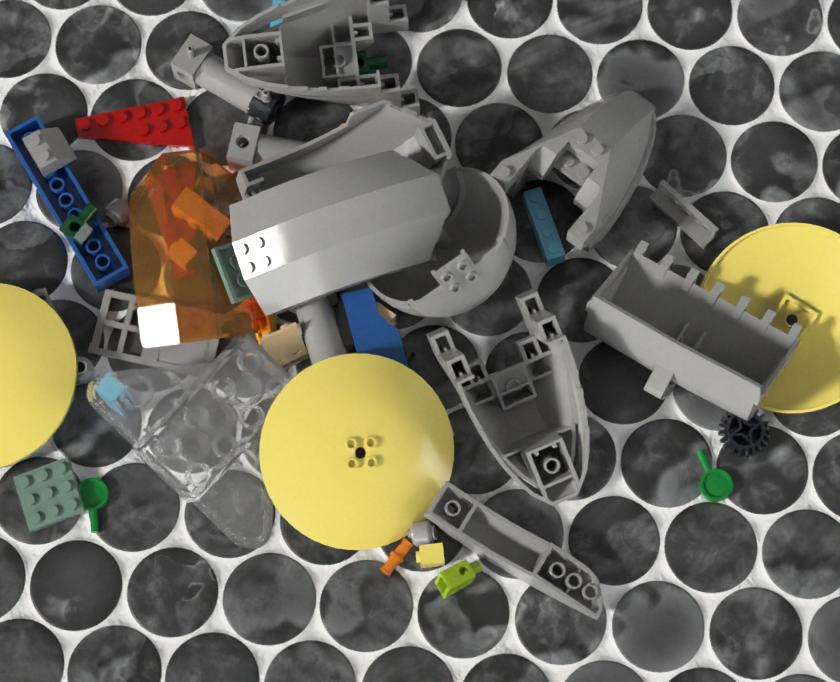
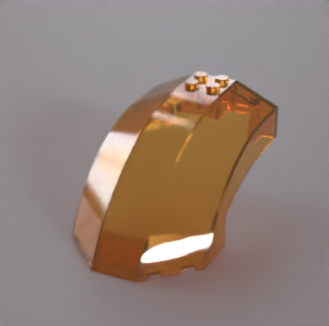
(174, 224)

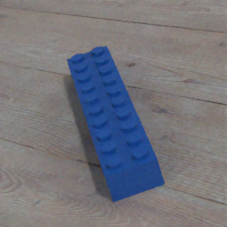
(65, 197)

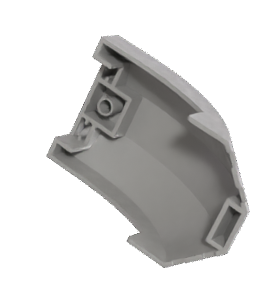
(365, 133)
(337, 229)

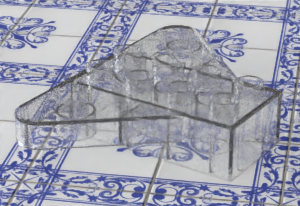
(202, 431)

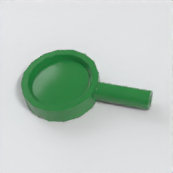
(715, 483)
(94, 497)

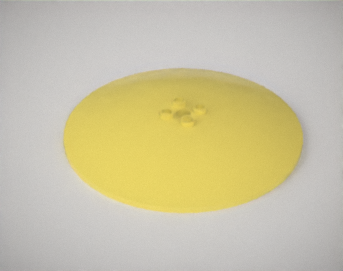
(796, 274)
(35, 373)
(313, 441)

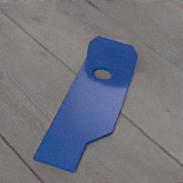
(369, 330)

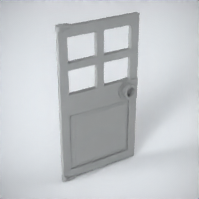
(154, 356)

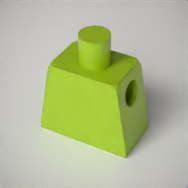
(457, 577)

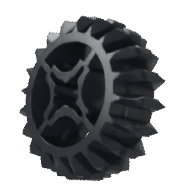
(747, 439)

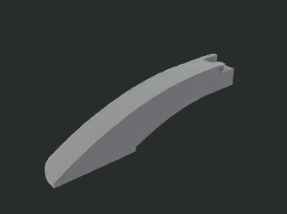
(516, 550)

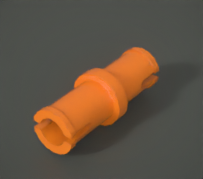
(396, 557)

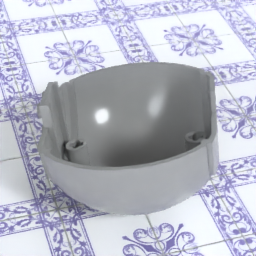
(470, 253)

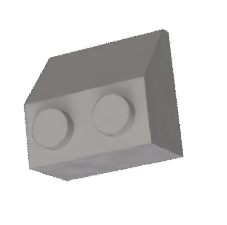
(49, 149)

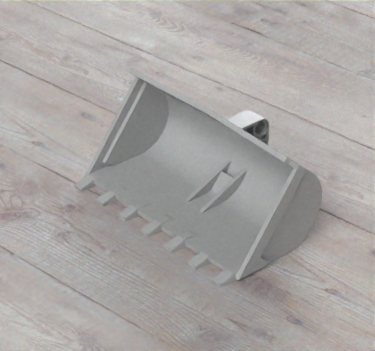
(689, 334)

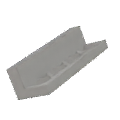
(683, 214)

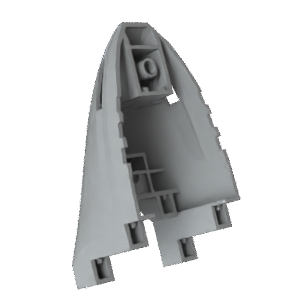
(316, 51)
(598, 151)
(528, 407)

